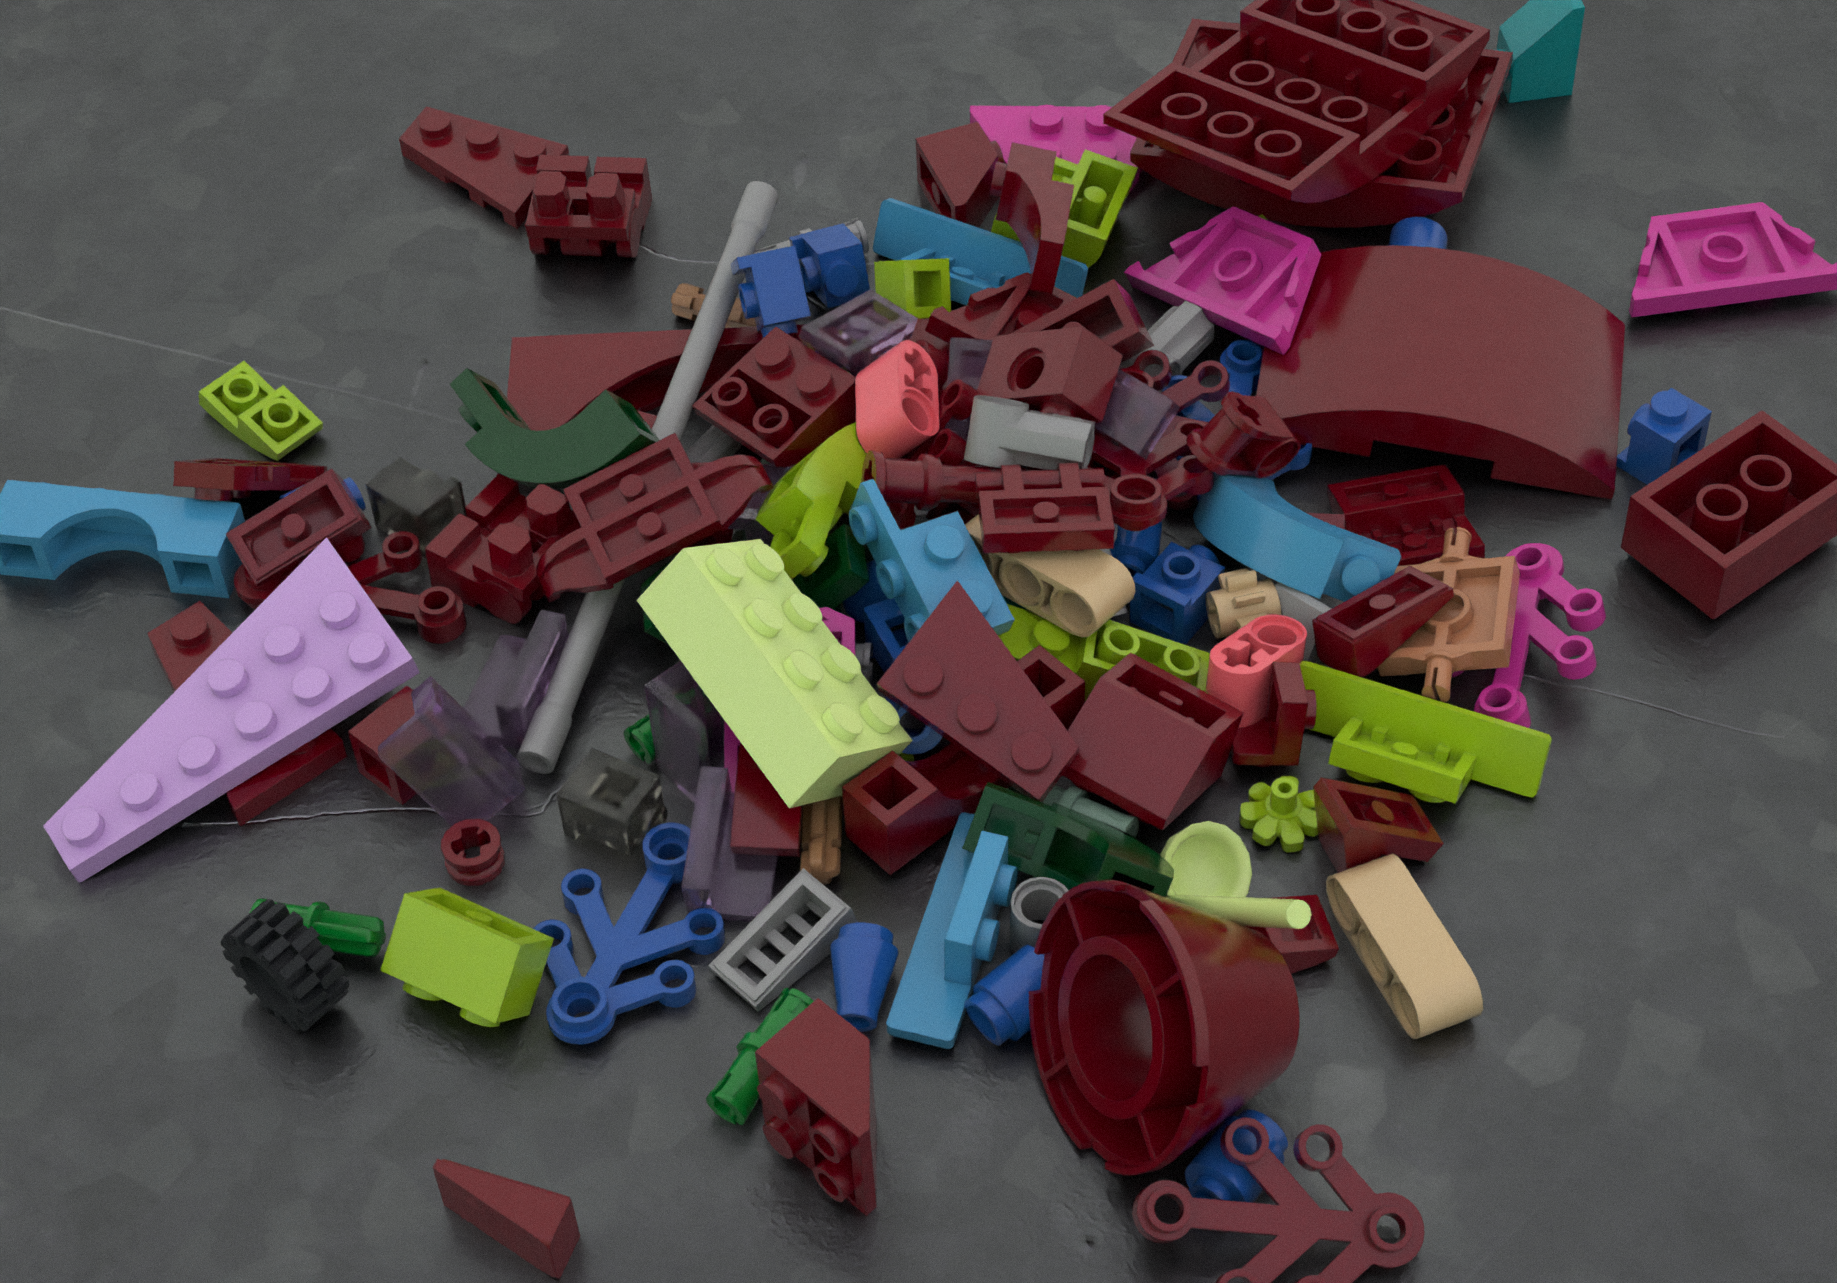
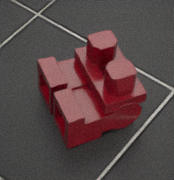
(588, 209)
(496, 548)

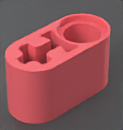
(897, 401)
(1244, 661)

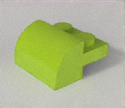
(1096, 203)

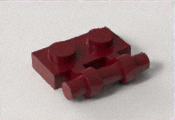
(1044, 509)

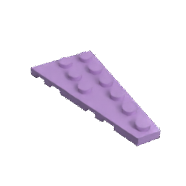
(269, 688)

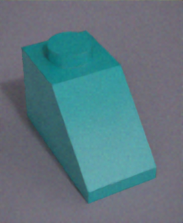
(1544, 49)

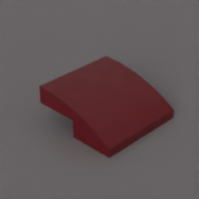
(1406, 511)

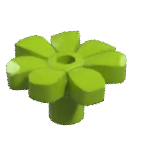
(1280, 813)

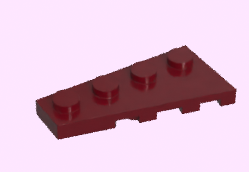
(181, 648)

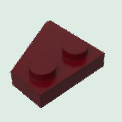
(996, 311)
(236, 478)

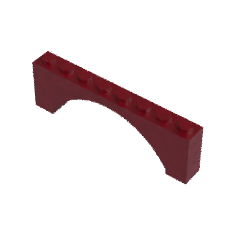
(562, 374)

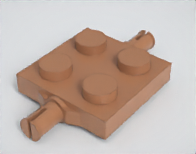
(1471, 628)

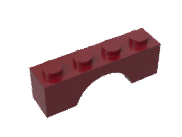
(909, 805)

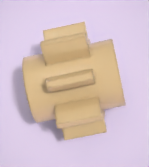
(1240, 601)

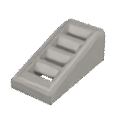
(785, 910)

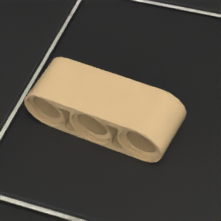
(1064, 587)
(1404, 946)

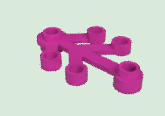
(1542, 578)

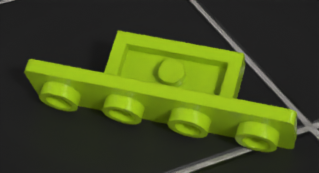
(1420, 740)

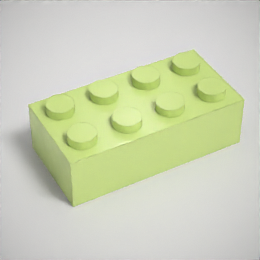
(772, 668)

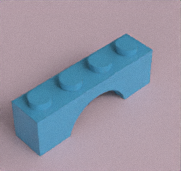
(57, 525)

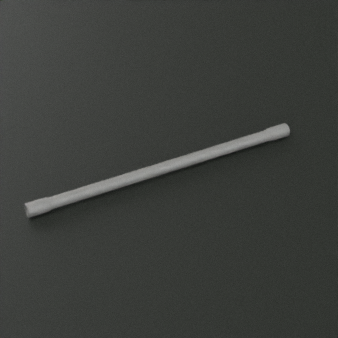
(554, 715)

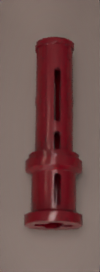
(922, 480)

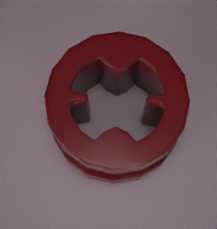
(470, 834)

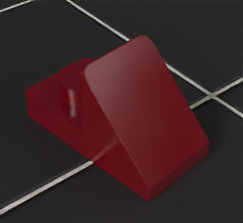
(1365, 822)

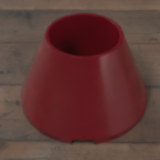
(1154, 1021)

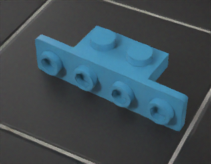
(975, 255)
(924, 561)
(953, 938)

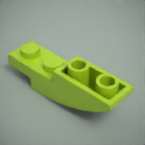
(811, 500)
(1102, 650)

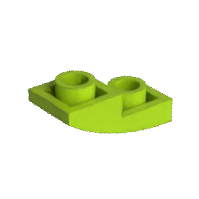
(257, 413)

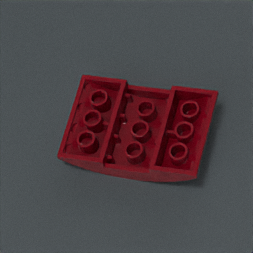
(1309, 93)
(1418, 184)
(1454, 362)

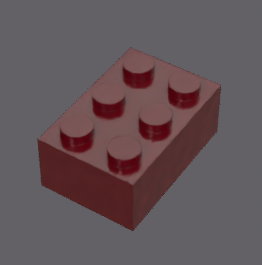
(1734, 514)

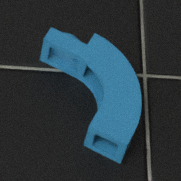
(1284, 543)

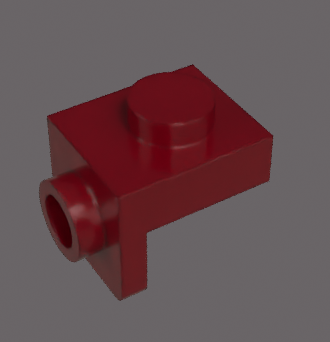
(1280, 733)

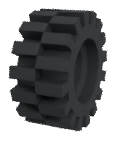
(285, 965)

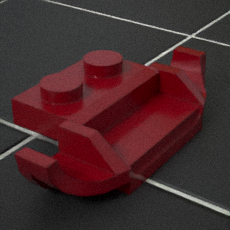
(645, 513)

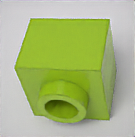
(915, 284)

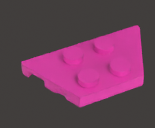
(1057, 129)
(1725, 260)
(1240, 273)

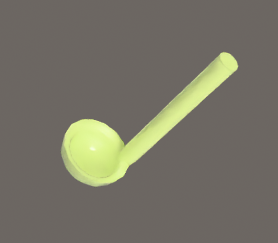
(1216, 876)

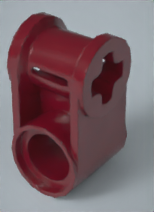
(1244, 438)

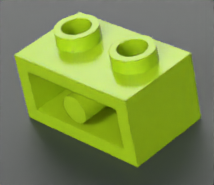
(466, 956)

